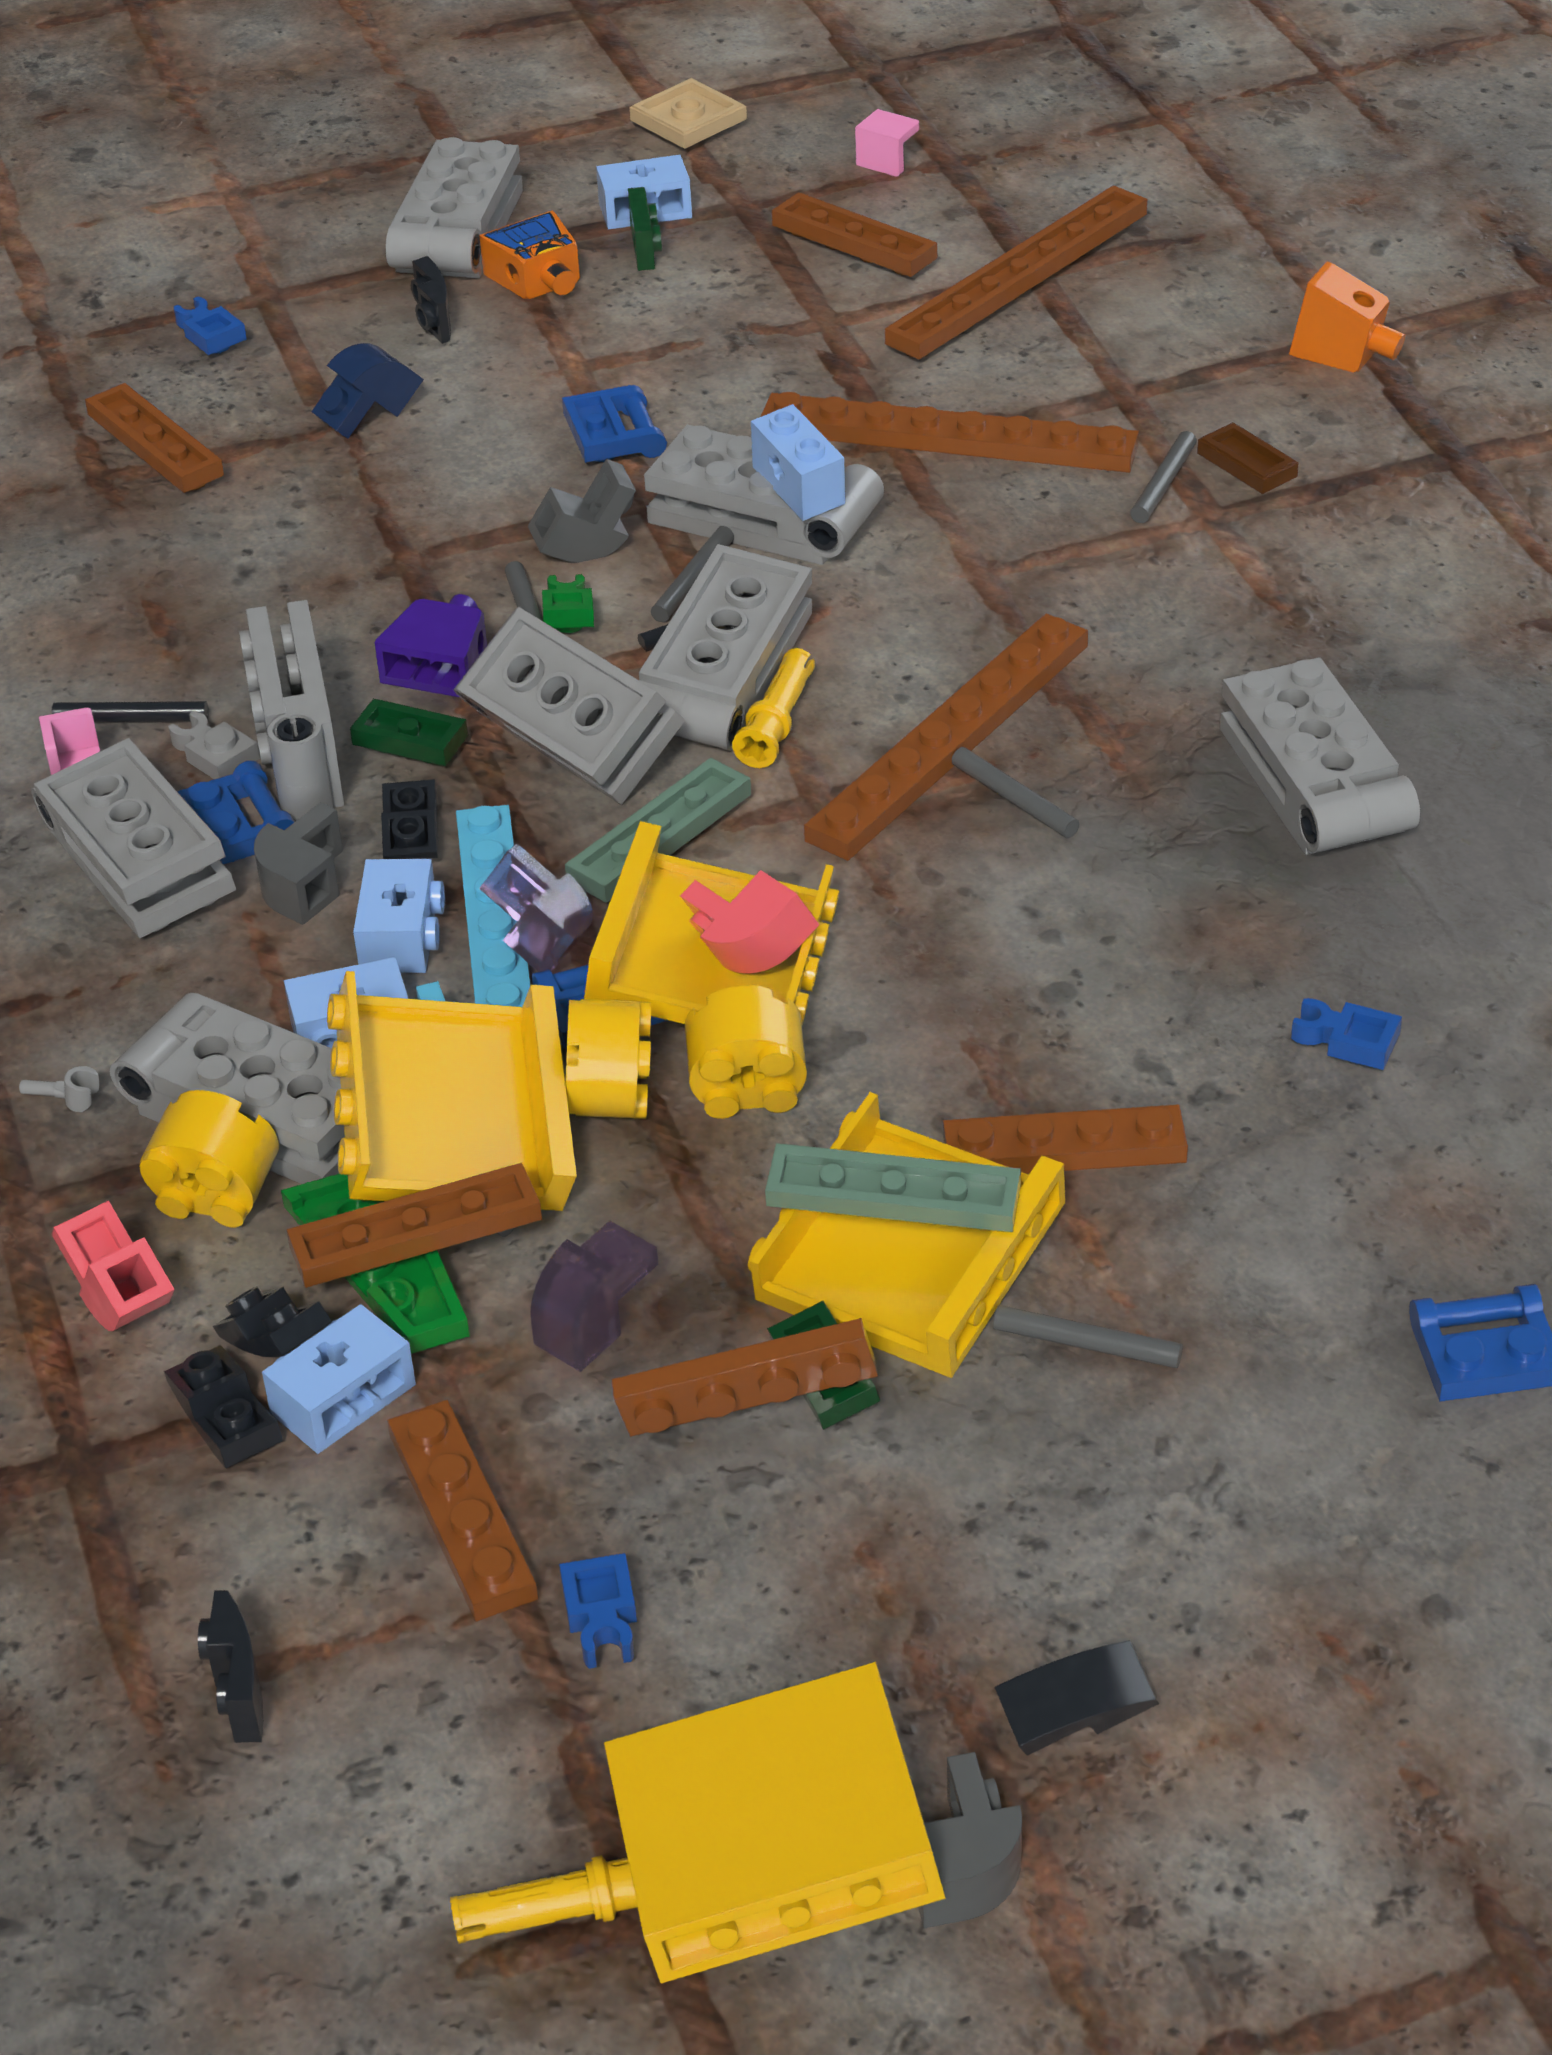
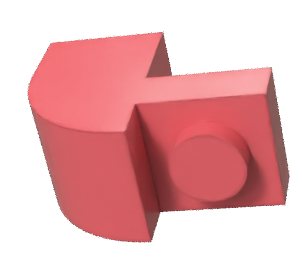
(753, 930)
(115, 1275)

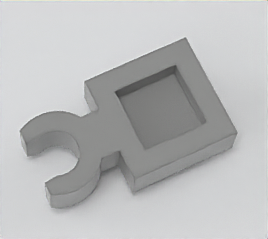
(213, 749)

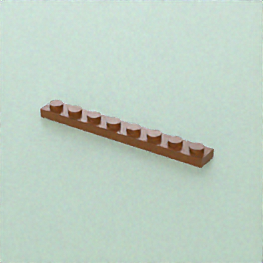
(1015, 272)
(965, 432)
(928, 749)

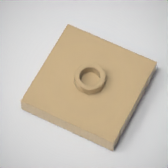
(688, 113)

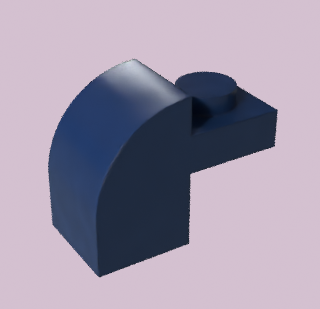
(363, 377)

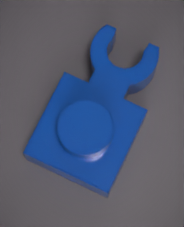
(210, 329)
(1351, 1035)
(600, 1604)

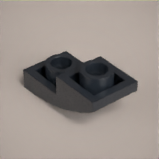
(431, 295)
(410, 820)
(270, 1322)
(222, 1406)
(228, 1647)
(1077, 1691)

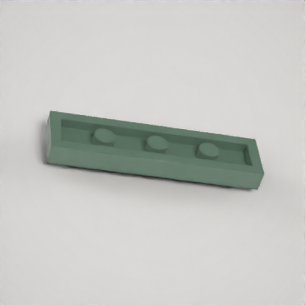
(680, 810)
(893, 1187)

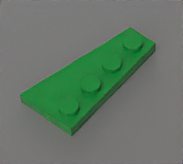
(406, 1295)

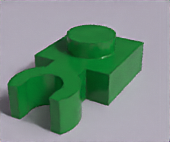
(568, 605)

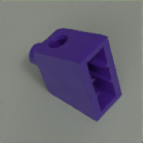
(432, 645)

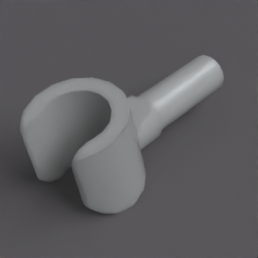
(76, 1088)

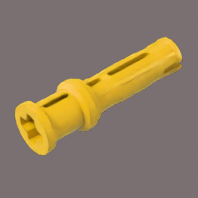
(770, 718)
(596, 1890)

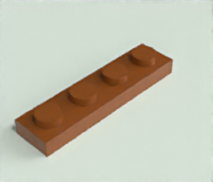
(854, 234)
(155, 438)
(1075, 1138)
(414, 1224)
(745, 1377)
(462, 1510)

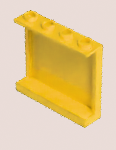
(657, 955)
(449, 1093)
(913, 1283)
(770, 1823)

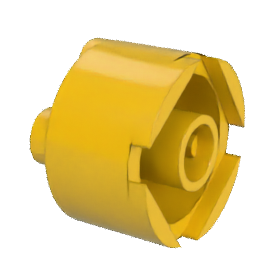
(745, 1052)
(607, 1058)
(208, 1158)

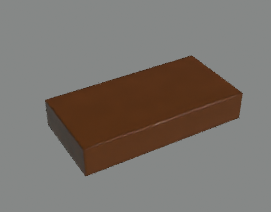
(1247, 458)

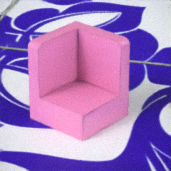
(881, 141)
(68, 737)

